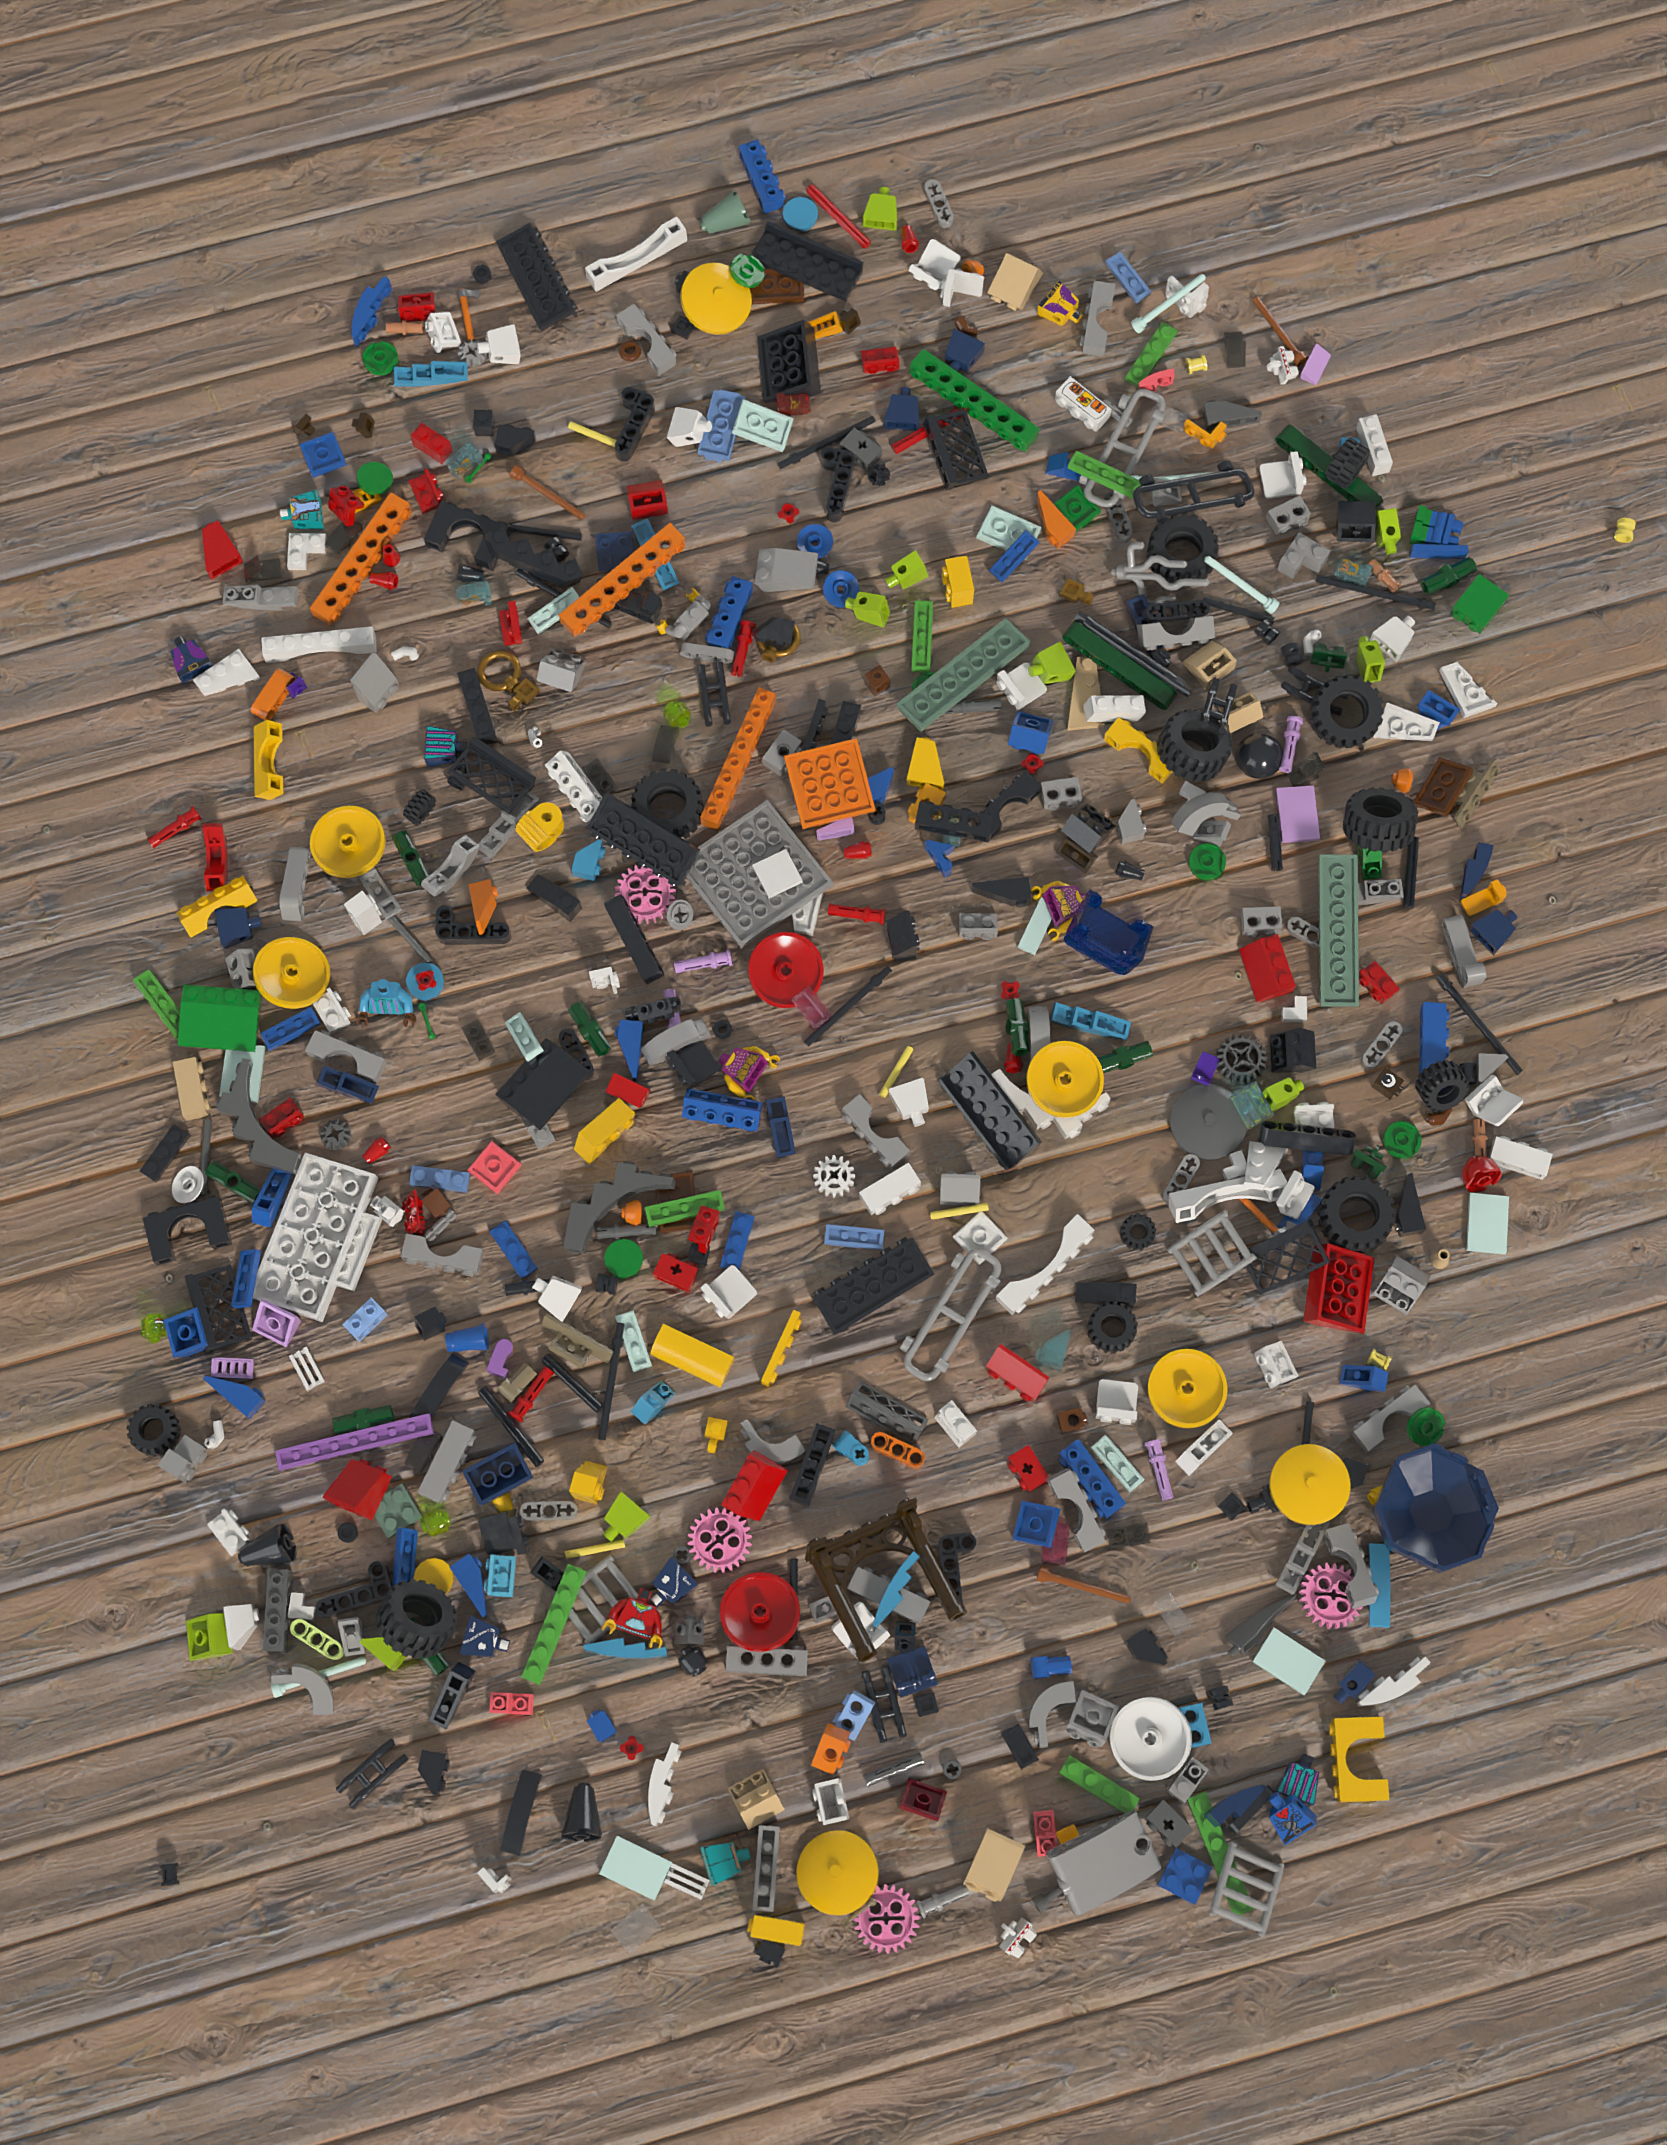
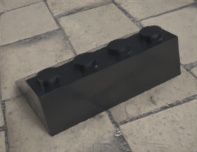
(789, 361)
(542, 1084)

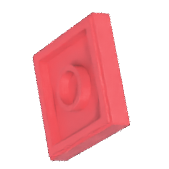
(494, 1167)

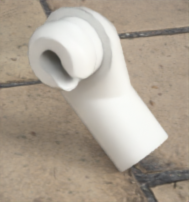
(1309, 640)
(217, 1437)

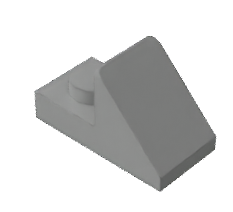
(1166, 496)
(1212, 832)
(540, 1137)
(822, 1610)
(351, 1634)

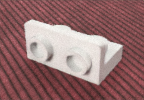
(442, 331)
(602, 977)
(331, 1012)
(1314, 1115)
(1295, 1196)
(1275, 1364)
(229, 1531)
(491, 1878)

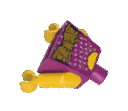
(1061, 902)
(744, 1068)

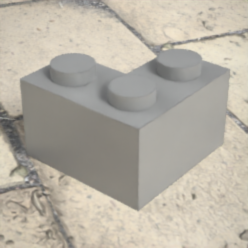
(1303, 552)
(184, 1459)

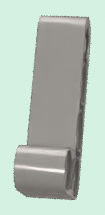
(294, 884)
(1462, 952)

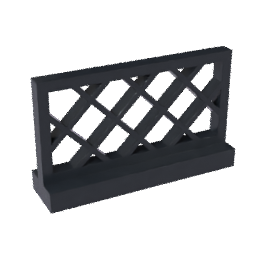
(940, 449)
(499, 763)
(1281, 1240)
(198, 1302)

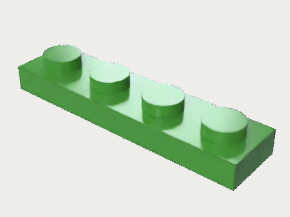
(1151, 354)
(1103, 474)
(922, 636)
(159, 1001)
(683, 1208)
(1098, 1785)

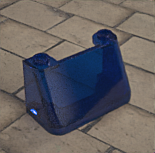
(1106, 936)

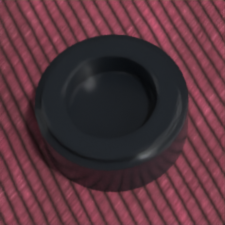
(482, 274)
(347, 1532)

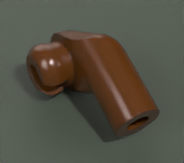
(962, 326)
(1438, 1118)

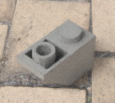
(1130, 825)
(1187, 1780)

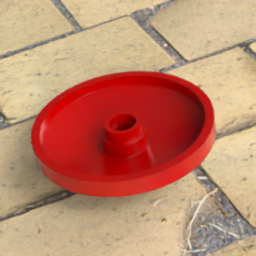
(783, 968)
(760, 1612)

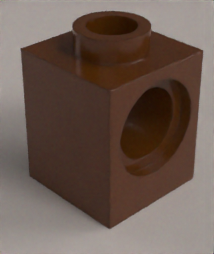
(877, 680)
(434, 1201)
(1063, 1423)

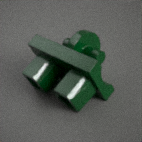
(1329, 658)
(1361, 1157)

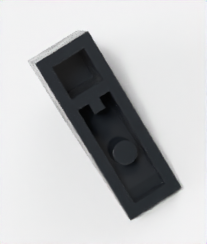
(1007, 891)
(555, 897)
(1409, 1214)
(1106, 1291)
(452, 1695)

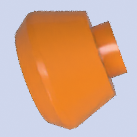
(972, 266)
(1402, 779)
(632, 1212)

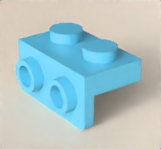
(501, 1575)

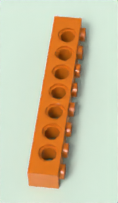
(391, 506)
(583, 605)
(738, 759)

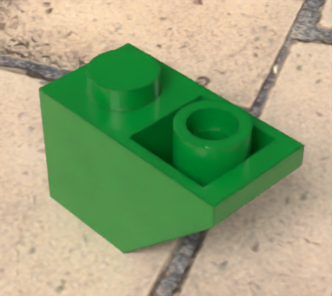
(1370, 863)

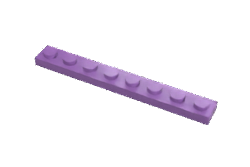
(354, 1442)

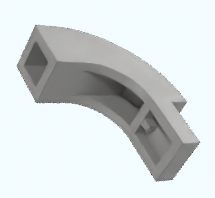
(1200, 808)
(454, 867)
(1039, 1029)
(674, 1039)
(780, 1453)
(313, 1681)
(1053, 1696)

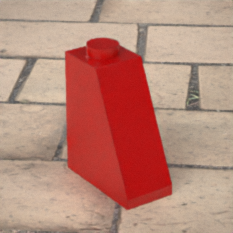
(218, 550)

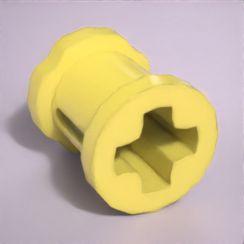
(1196, 364)
(1378, 1360)

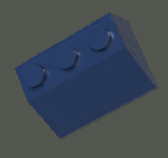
(497, 1474)

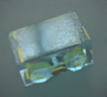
(1252, 1105)

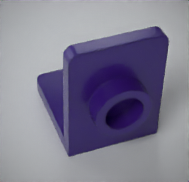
(296, 687)
(1205, 1068)

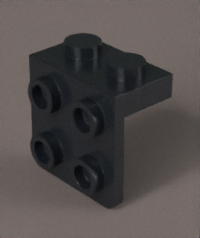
(693, 1064)
(503, 1532)

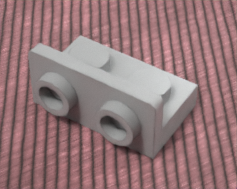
(978, 925)

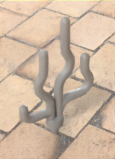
(1137, 573)

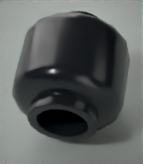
(692, 1661)

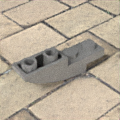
(260, 598)
(1379, 891)

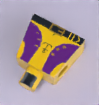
(1060, 306)

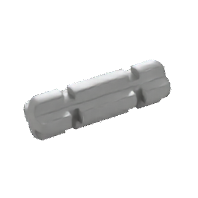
(1117, 412)
(440, 1225)

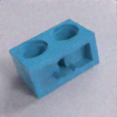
(1199, 1724)

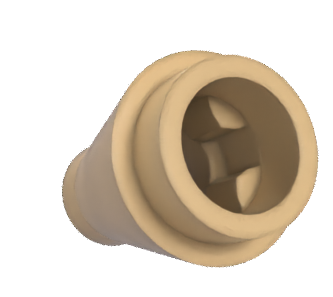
(1439, 1262)

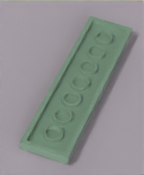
(963, 674)
(1338, 931)

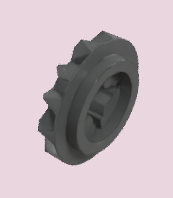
(344, 1135)

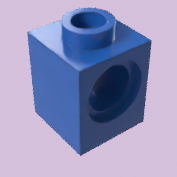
(601, 1725)

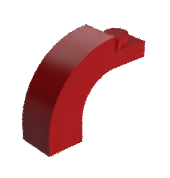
(216, 856)

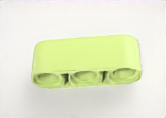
(308, 1635)

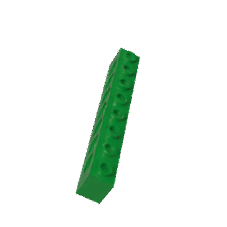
(983, 401)

